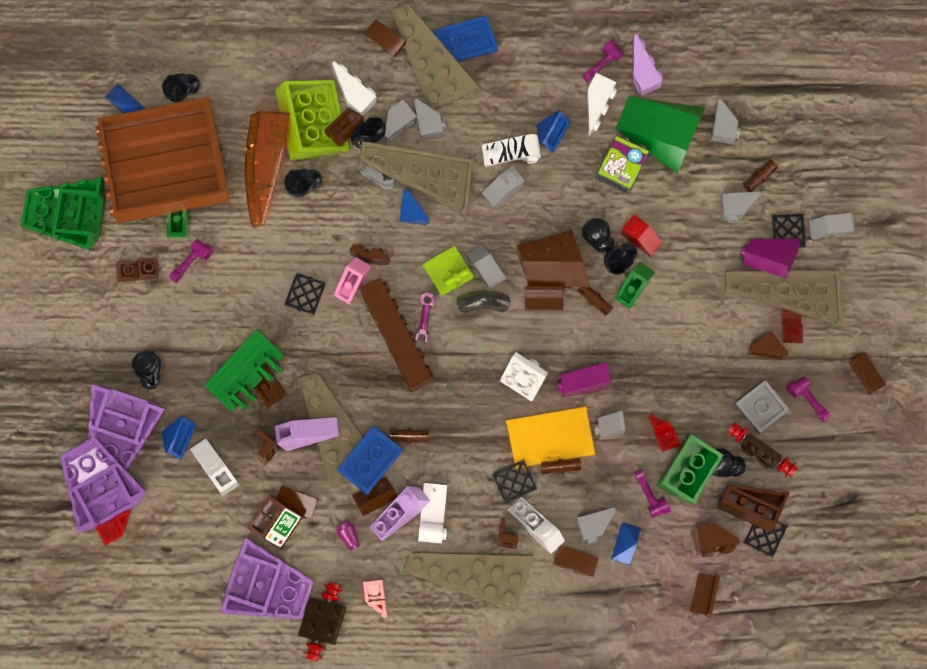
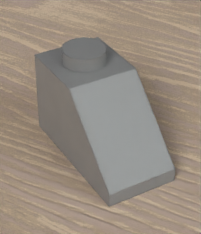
(399, 119)
(428, 121)
(724, 125)
(503, 187)
(736, 205)
(610, 426)
(594, 525)

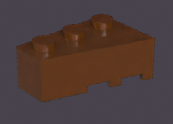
(754, 505)

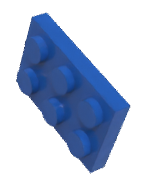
(468, 38)
(370, 460)

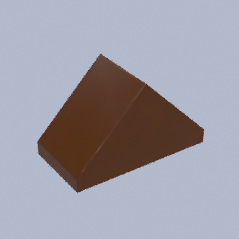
(768, 347)

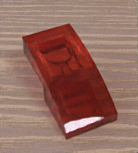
(791, 327)

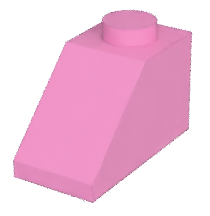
(352, 280)

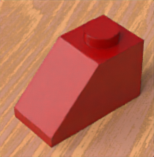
(641, 235)

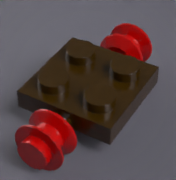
(754, 447)
(322, 621)

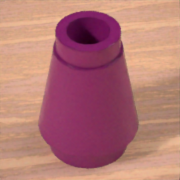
(348, 535)

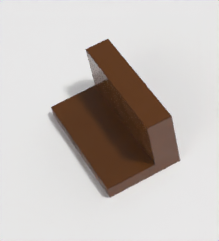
(544, 298)
(269, 448)
(506, 540)
(705, 595)

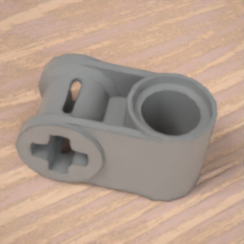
(377, 177)

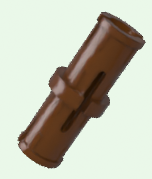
(760, 176)
(596, 300)
(409, 435)
(561, 466)

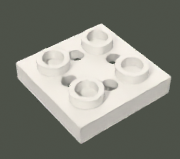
(526, 373)

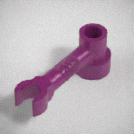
(612, 52)
(200, 250)
(425, 314)
(801, 387)
(657, 507)

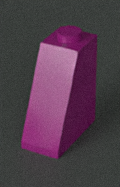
(771, 255)
(585, 380)

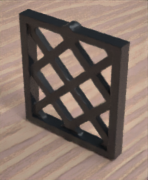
(787, 218)
(300, 307)
(508, 469)
(759, 547)

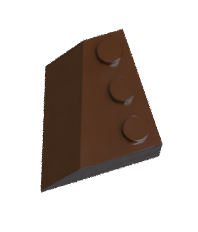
(553, 262)

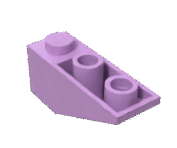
(644, 73)
(305, 432)
(400, 512)

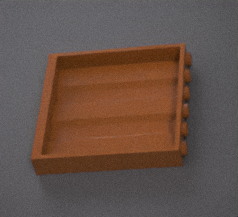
(161, 160)

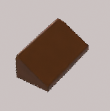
(344, 126)
(867, 373)
(270, 391)
(379, 496)
(297, 501)

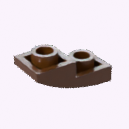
(385, 38)
(376, 256)
(137, 270)
(576, 560)

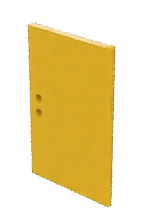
(552, 435)

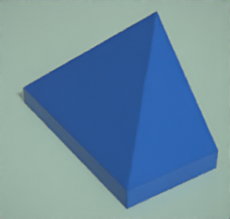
(123, 100)
(552, 130)
(411, 210)
(177, 436)
(626, 543)

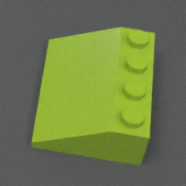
(311, 110)

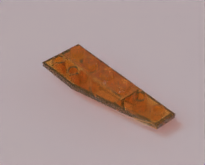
(262, 160)

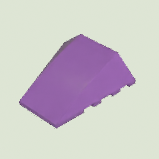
(121, 422)
(98, 485)
(265, 586)

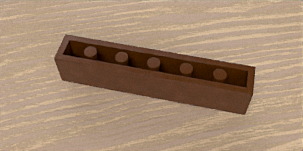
(395, 334)

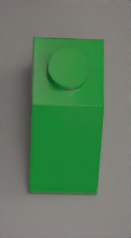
(178, 224)
(634, 285)

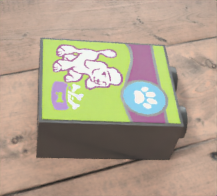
(622, 164)

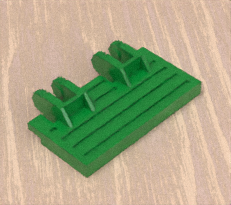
(244, 370)

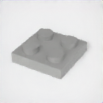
(762, 407)

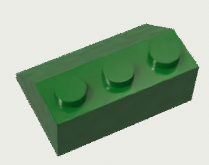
(690, 469)

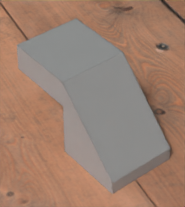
(831, 225)
(486, 266)

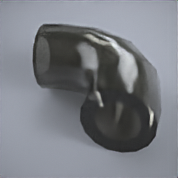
(483, 300)

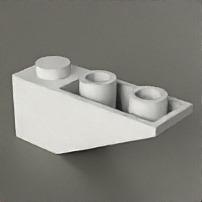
(355, 94)
(598, 95)
(214, 467)
(537, 525)

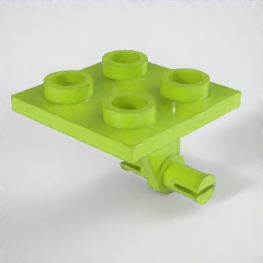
(448, 271)

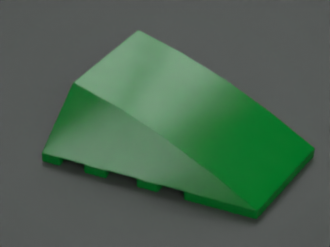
(660, 127)
(67, 212)

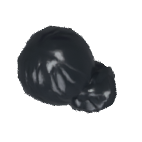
(178, 86)
(369, 131)
(301, 181)
(598, 234)
(620, 258)
(147, 367)
(729, 465)

